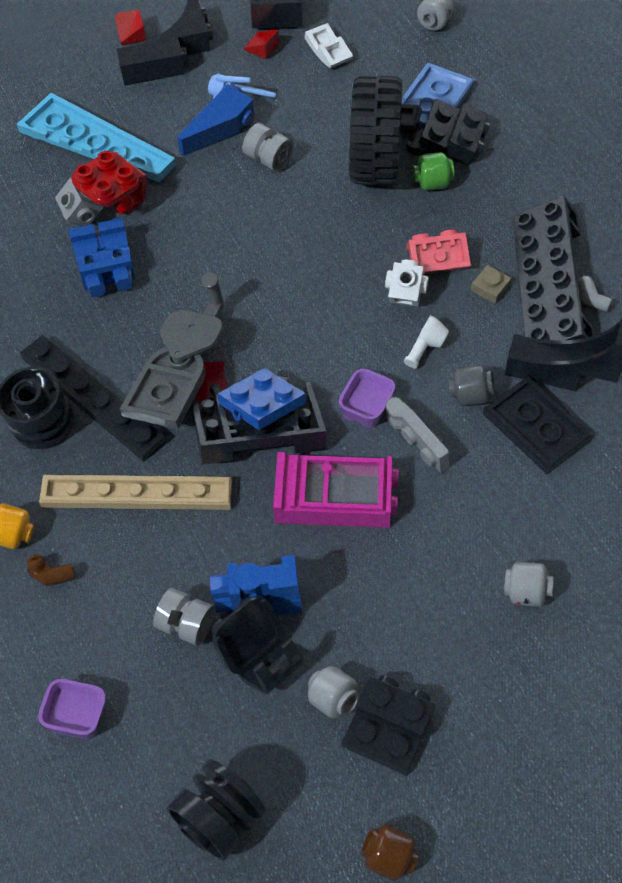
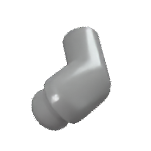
(589, 295)

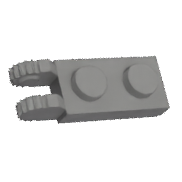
(417, 433)

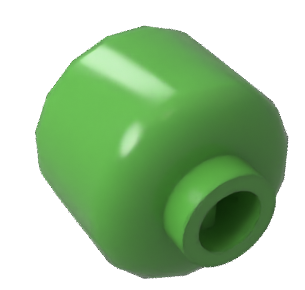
(433, 171)

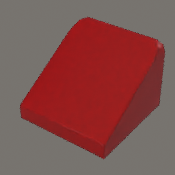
(263, 43)

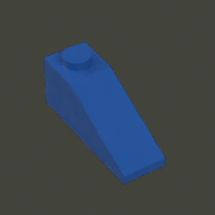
(218, 120)

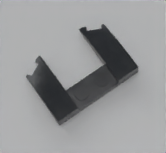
(220, 437)

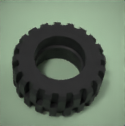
(375, 130)

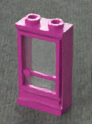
(334, 490)

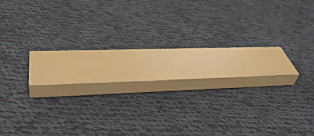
(136, 492)

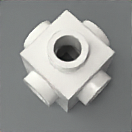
(409, 292)

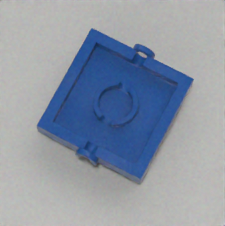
(261, 398)

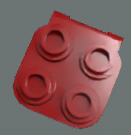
(110, 181)

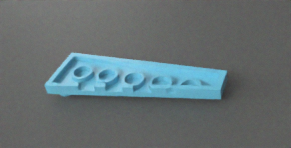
(86, 134)

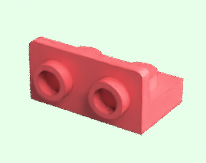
(440, 252)

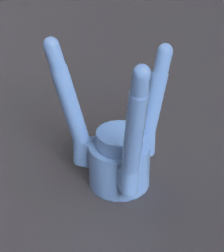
(219, 81)

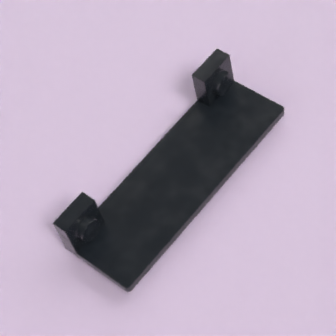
(549, 272)

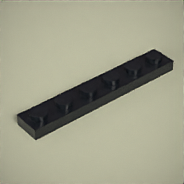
(94, 398)

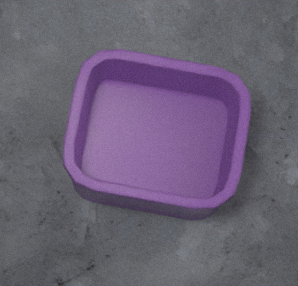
(366, 397)
(72, 708)

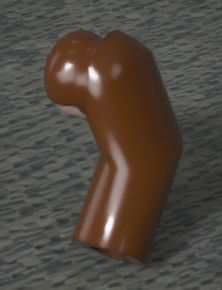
(47, 574)

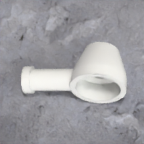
(432, 335)

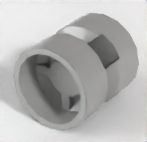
(268, 147)
(181, 615)

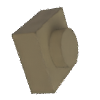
(491, 284)

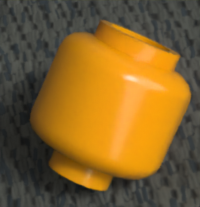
(14, 526)

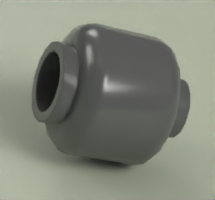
(472, 385)

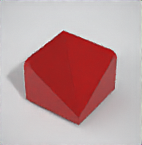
(130, 27)

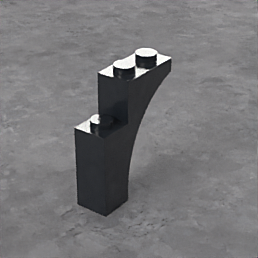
(167, 52)
(567, 361)

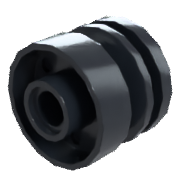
(35, 407)
(210, 816)

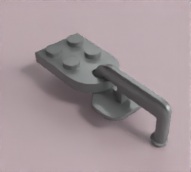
(177, 371)

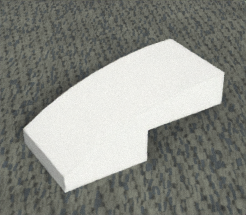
(327, 46)

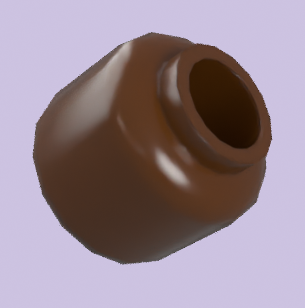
(389, 852)

